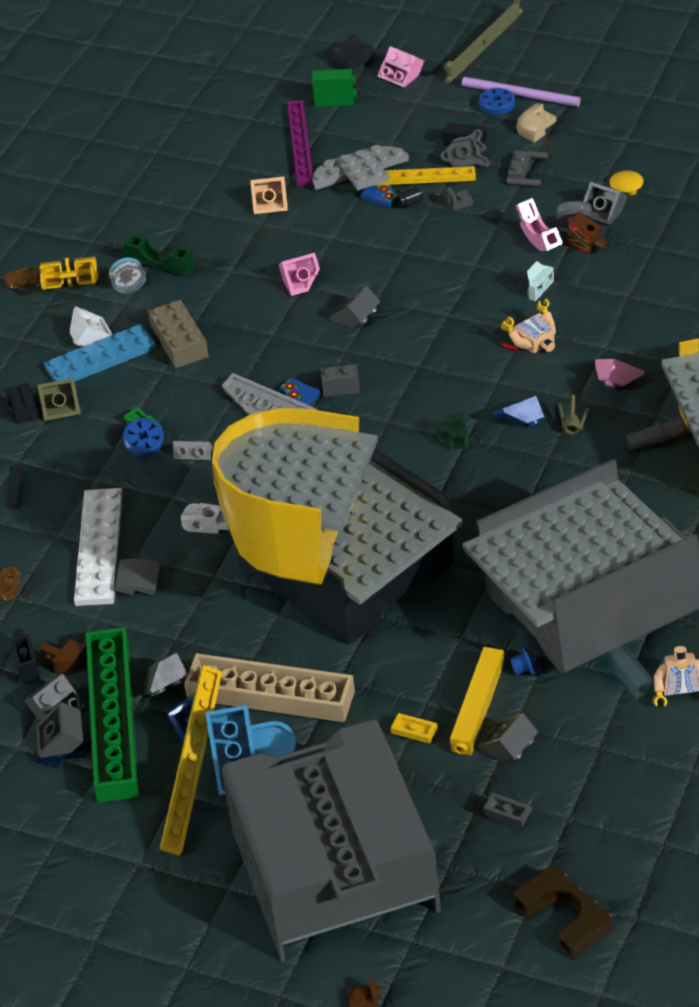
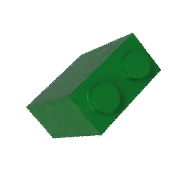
(334, 87)

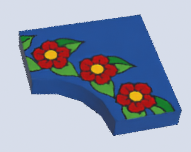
(380, 195)
(299, 391)

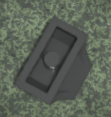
(506, 811)

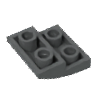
(137, 576)

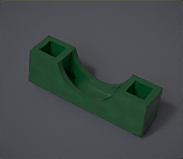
(178, 261)

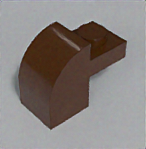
(65, 660)

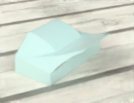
(539, 278)

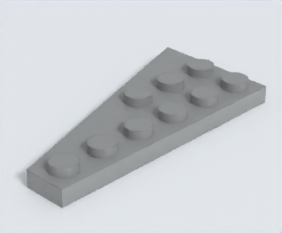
(256, 397)

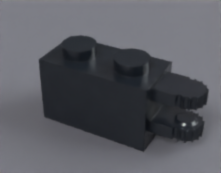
(24, 656)

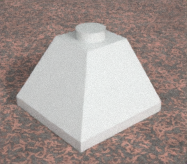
(87, 327)

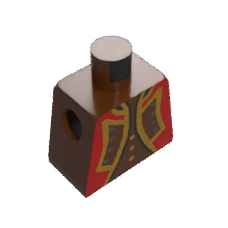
(584, 234)

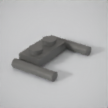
(519, 167)

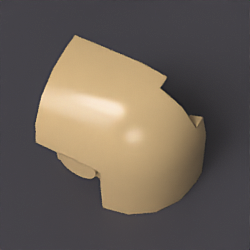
(534, 122)

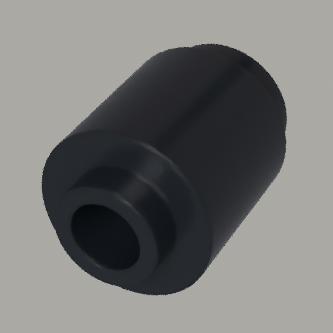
(409, 197)

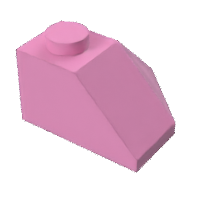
(299, 273)
(615, 372)

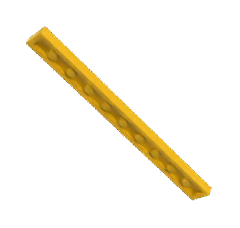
(190, 762)

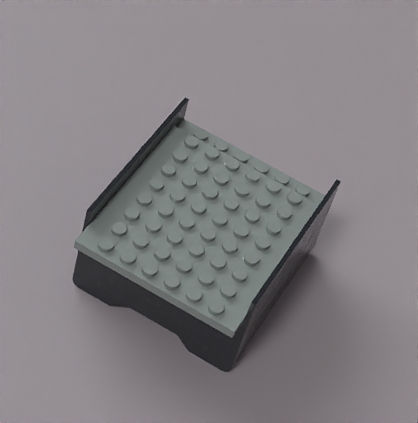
(387, 546)

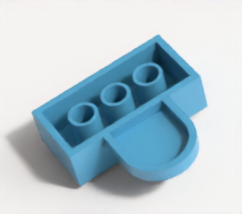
(235, 738)

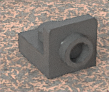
(458, 200)

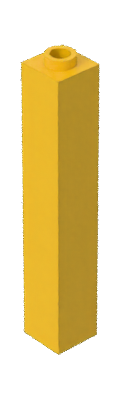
(477, 701)

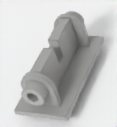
(192, 450)

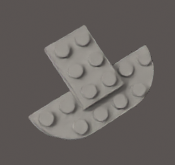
(362, 168)

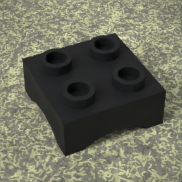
(351, 53)

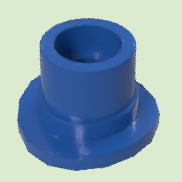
(524, 662)

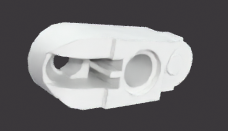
(203, 518)

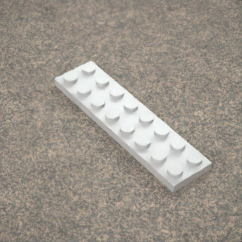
(98, 547)

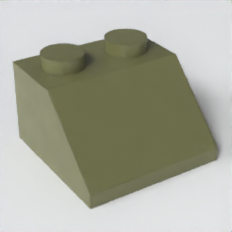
(59, 399)

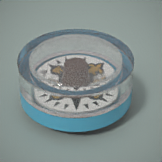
(127, 275)

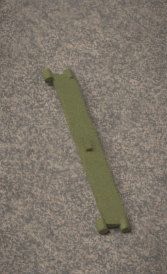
(482, 42)

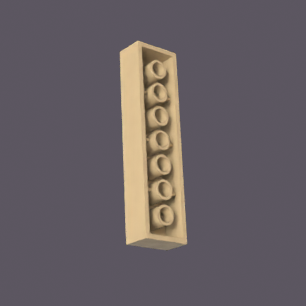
(277, 687)

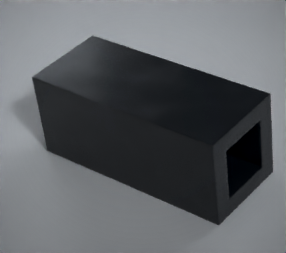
(457, 130)

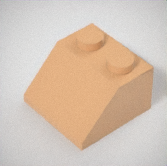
(269, 195)

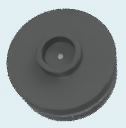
(568, 210)

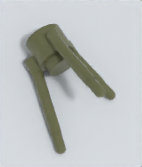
(572, 424)

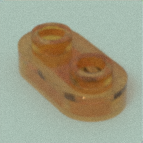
(22, 277)
(9, 583)

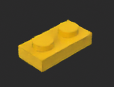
(413, 728)

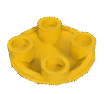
(626, 182)

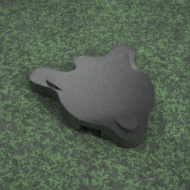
(466, 151)

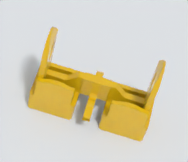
(53, 275)

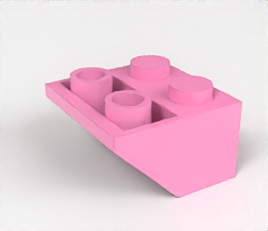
(400, 67)

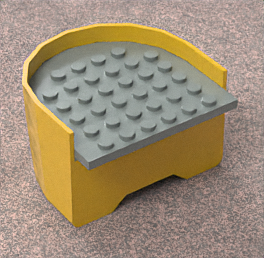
(290, 486)

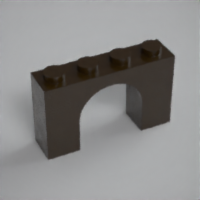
(555, 887)

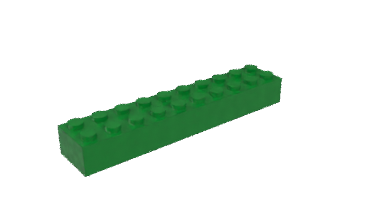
(112, 715)

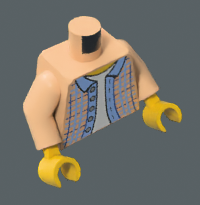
(535, 332)
(676, 675)

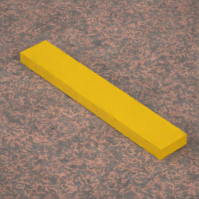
(430, 175)

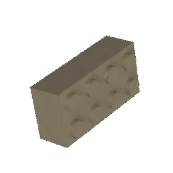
(178, 333)

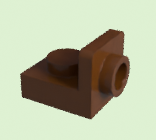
(365, 996)

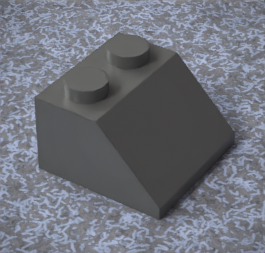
(605, 202)
(356, 308)
(340, 380)
(59, 731)
(508, 738)

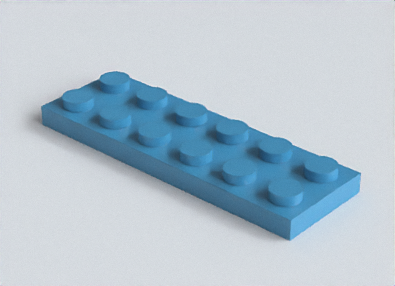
(101, 354)

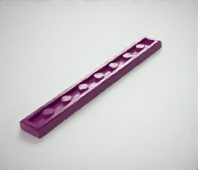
(300, 143)

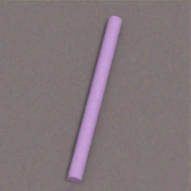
(523, 92)

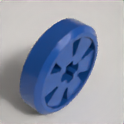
(496, 101)
(147, 446)

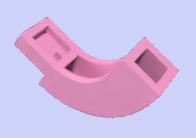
(534, 228)

